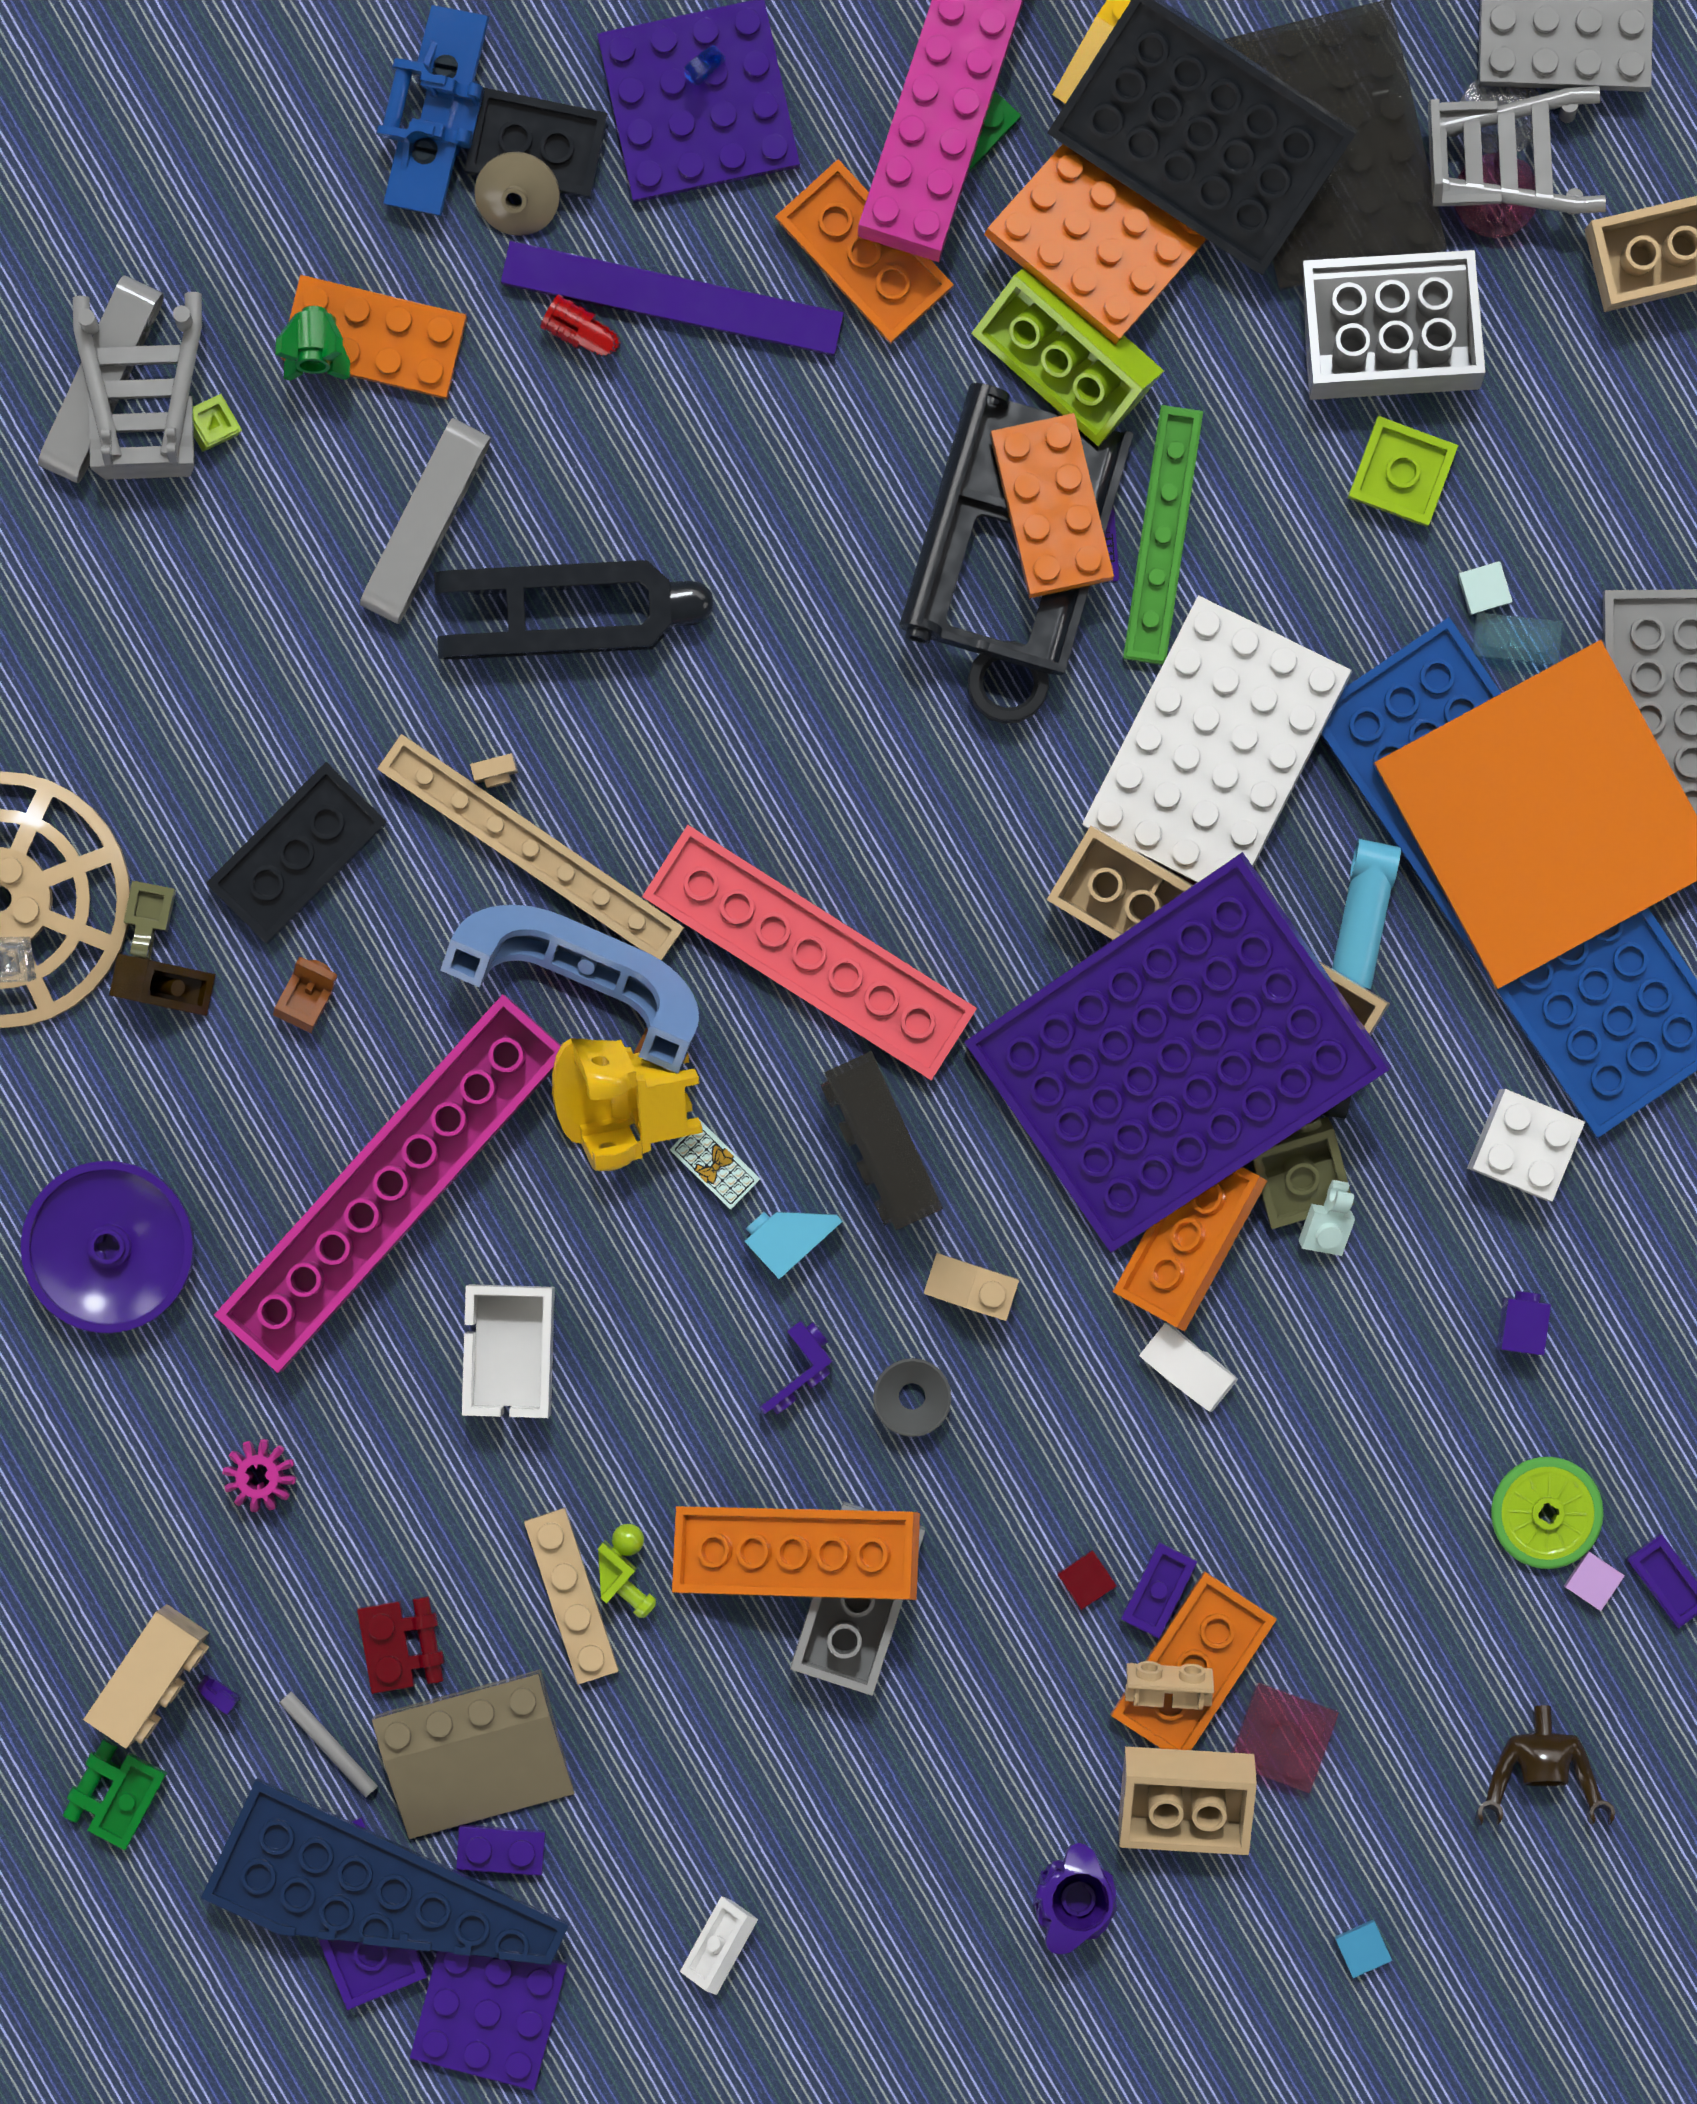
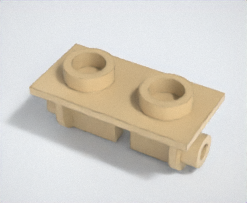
(1188, 1683)

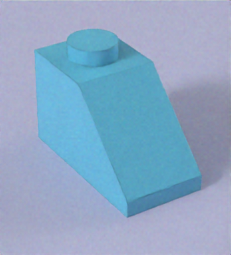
(788, 1237)

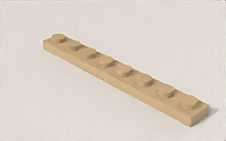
(530, 848)

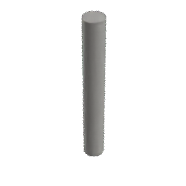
(328, 1744)

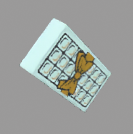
(715, 1165)

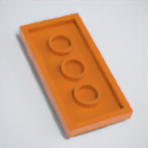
(880, 281)
(389, 336)
(1051, 505)
(1187, 1249)
(1209, 1630)

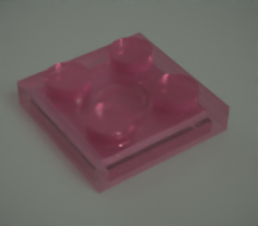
(1285, 1736)

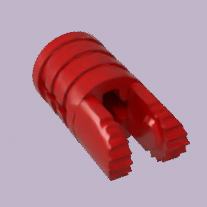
(579, 327)

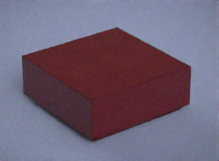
(1086, 1579)

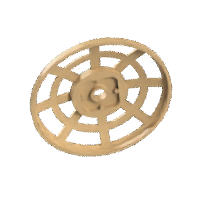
(33, 896)

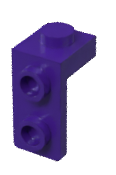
(811, 1342)

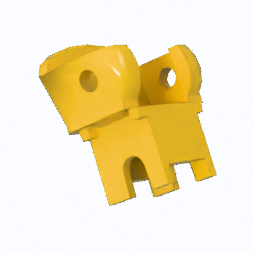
(606, 1088)

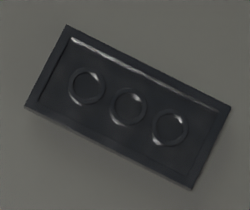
(297, 853)

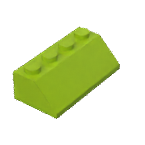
(1066, 356)

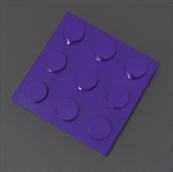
(488, 2016)

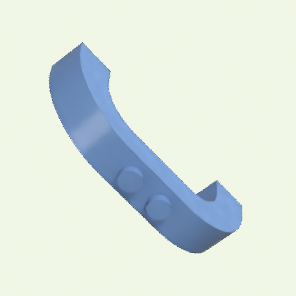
(586, 957)

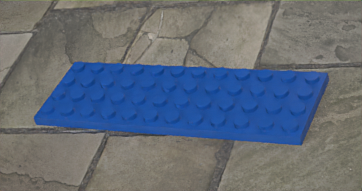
(1604, 1016)

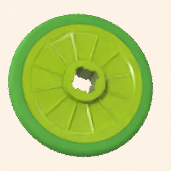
(1571, 1528)

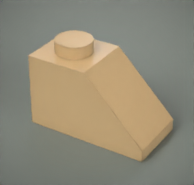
(971, 1286)

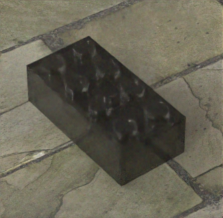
(883, 1141)

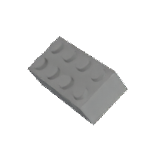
(847, 1637)

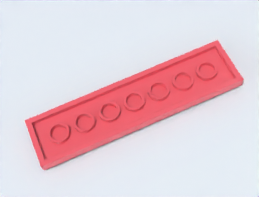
(809, 952)

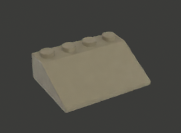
(473, 1754)

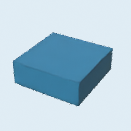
(1363, 1948)

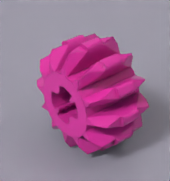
(244, 1475)

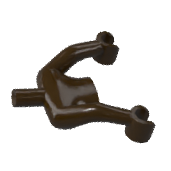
(1544, 1762)

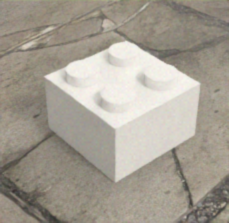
(1526, 1145)

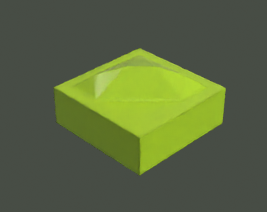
(214, 423)

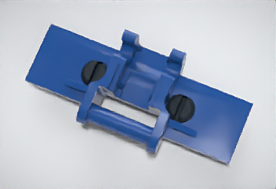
(449, 112)

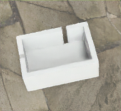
(510, 1351)

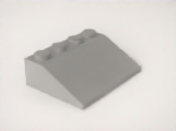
(1392, 325)

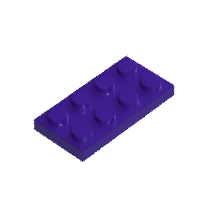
(370, 1970)

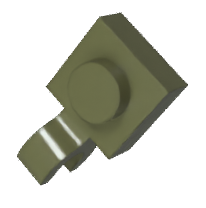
(149, 910)

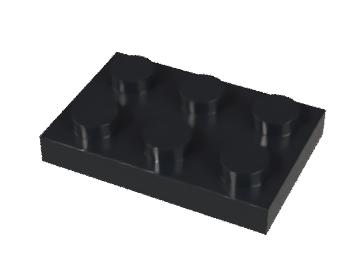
(556, 133)

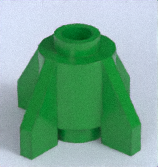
(312, 345)

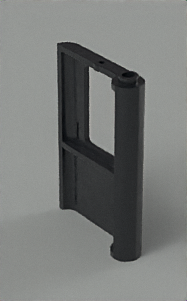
(974, 490)

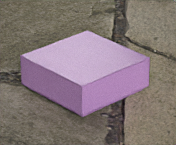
(1594, 1580)

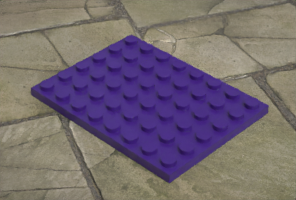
(1177, 1053)

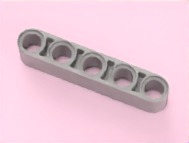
(123, 324)
(425, 520)

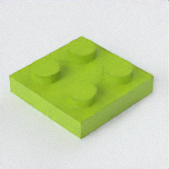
(1402, 471)

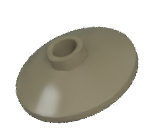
(520, 175)

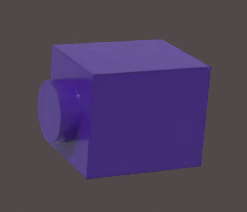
(1524, 1323)

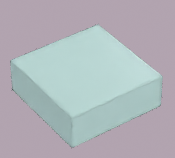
(1485, 588)

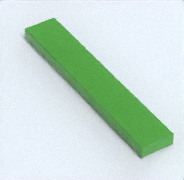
(1162, 535)

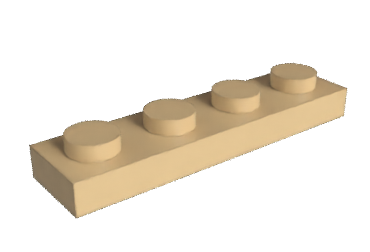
(571, 1595)

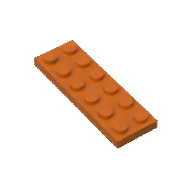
(796, 1552)

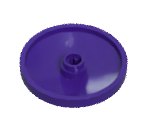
(107, 1246)

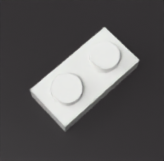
(718, 1945)

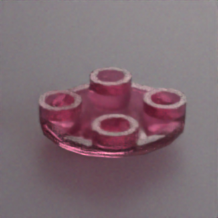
(1503, 218)

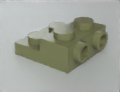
(1299, 1172)

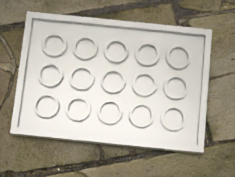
(1217, 743)

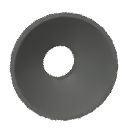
(912, 1421)

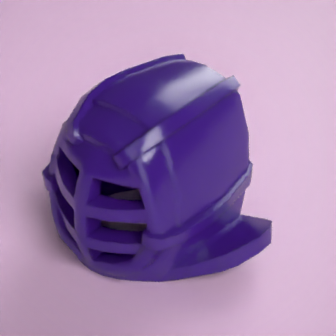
(1074, 1899)

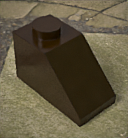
(162, 984)

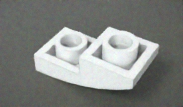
(1188, 1367)

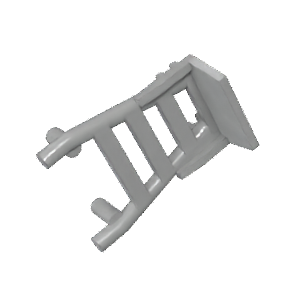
(1469, 117)
(176, 454)

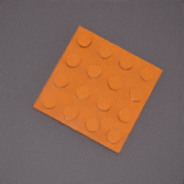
(1093, 241)

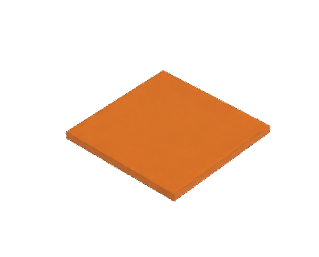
(1546, 814)

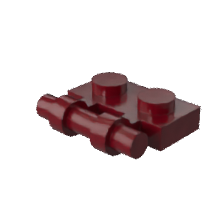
(387, 1644)

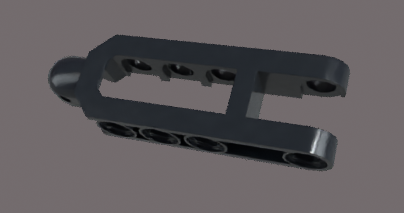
(669, 606)

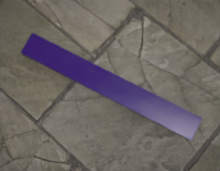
(672, 298)

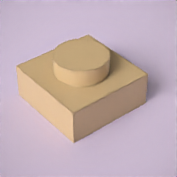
(494, 770)

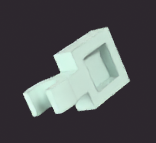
(1329, 1225)

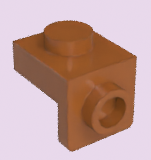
(306, 994)

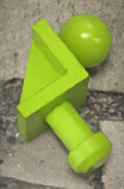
(616, 1569)

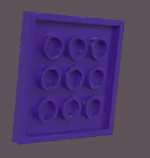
(704, 134)

